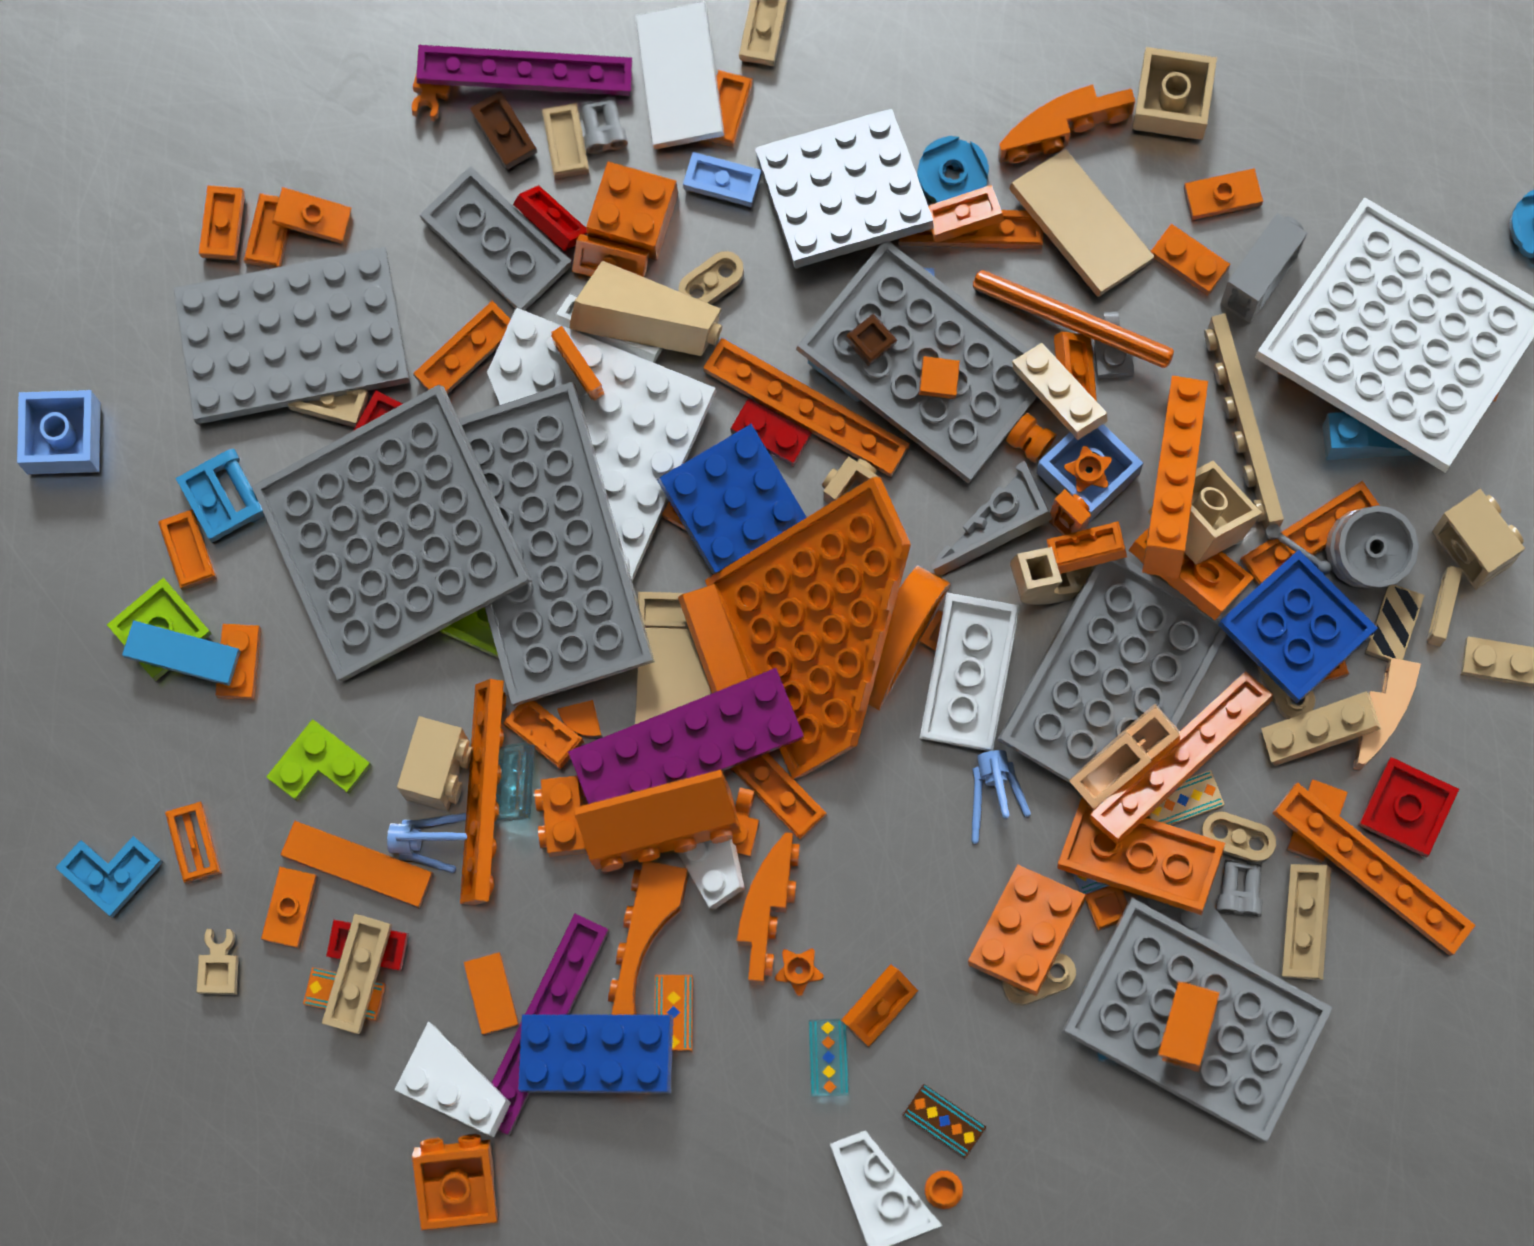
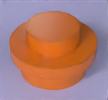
(943, 1189)

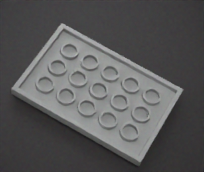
(930, 323)
(290, 335)
(1111, 660)
(1257, 1032)

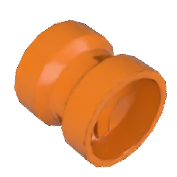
(1031, 438)

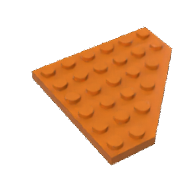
(820, 615)

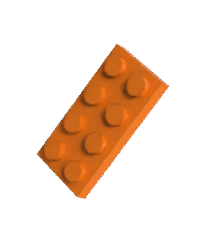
(1149, 861)

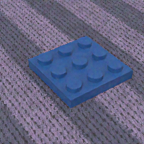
(731, 498)
(1297, 626)

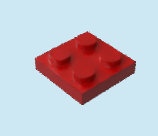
(1408, 807)

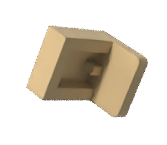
(839, 482)

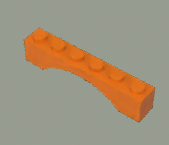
(1175, 477)
(658, 899)

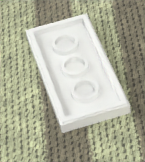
(679, 75)
(969, 672)

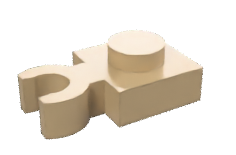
(218, 970)

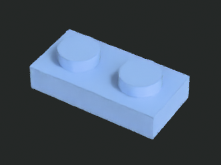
(722, 179)

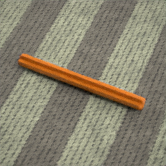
(1073, 319)

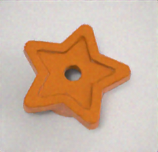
(1098, 465)
(791, 962)

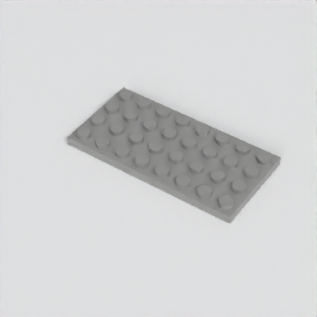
(581, 607)

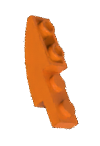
(1050, 125)
(768, 892)

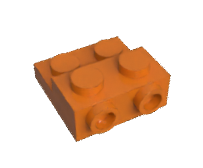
(561, 829)
(454, 1182)

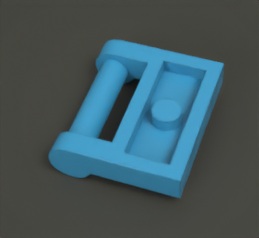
(210, 499)

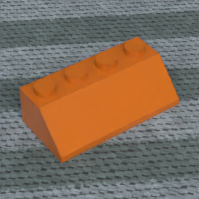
(658, 821)

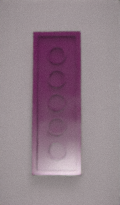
(690, 739)

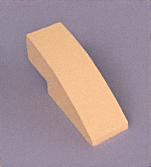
(1389, 705)
(1125, 756)

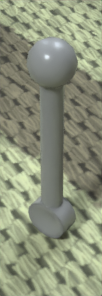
(1274, 532)

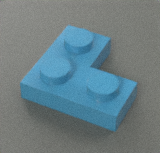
(109, 883)

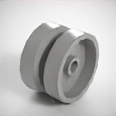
(1393, 547)

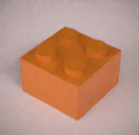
(633, 208)

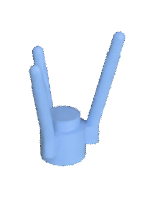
(995, 769)
(408, 837)

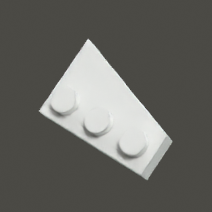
(715, 871)
(450, 1084)
(880, 1196)

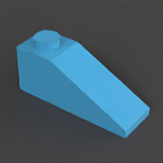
(1352, 439)

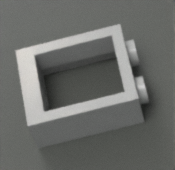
(1264, 267)

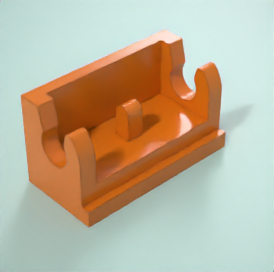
(1188, 1026)

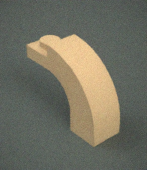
(1040, 579)

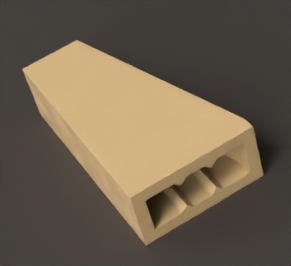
(644, 312)

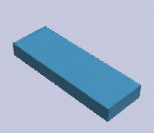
(181, 653)

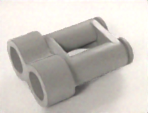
(604, 137)
(1240, 902)

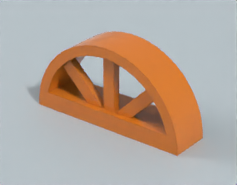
(912, 613)

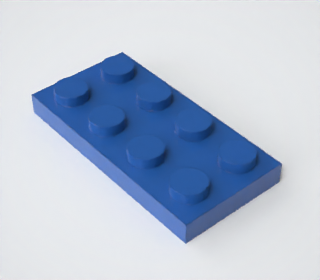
(596, 1053)

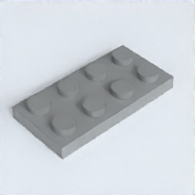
(496, 239)

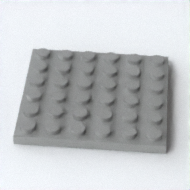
(391, 533)

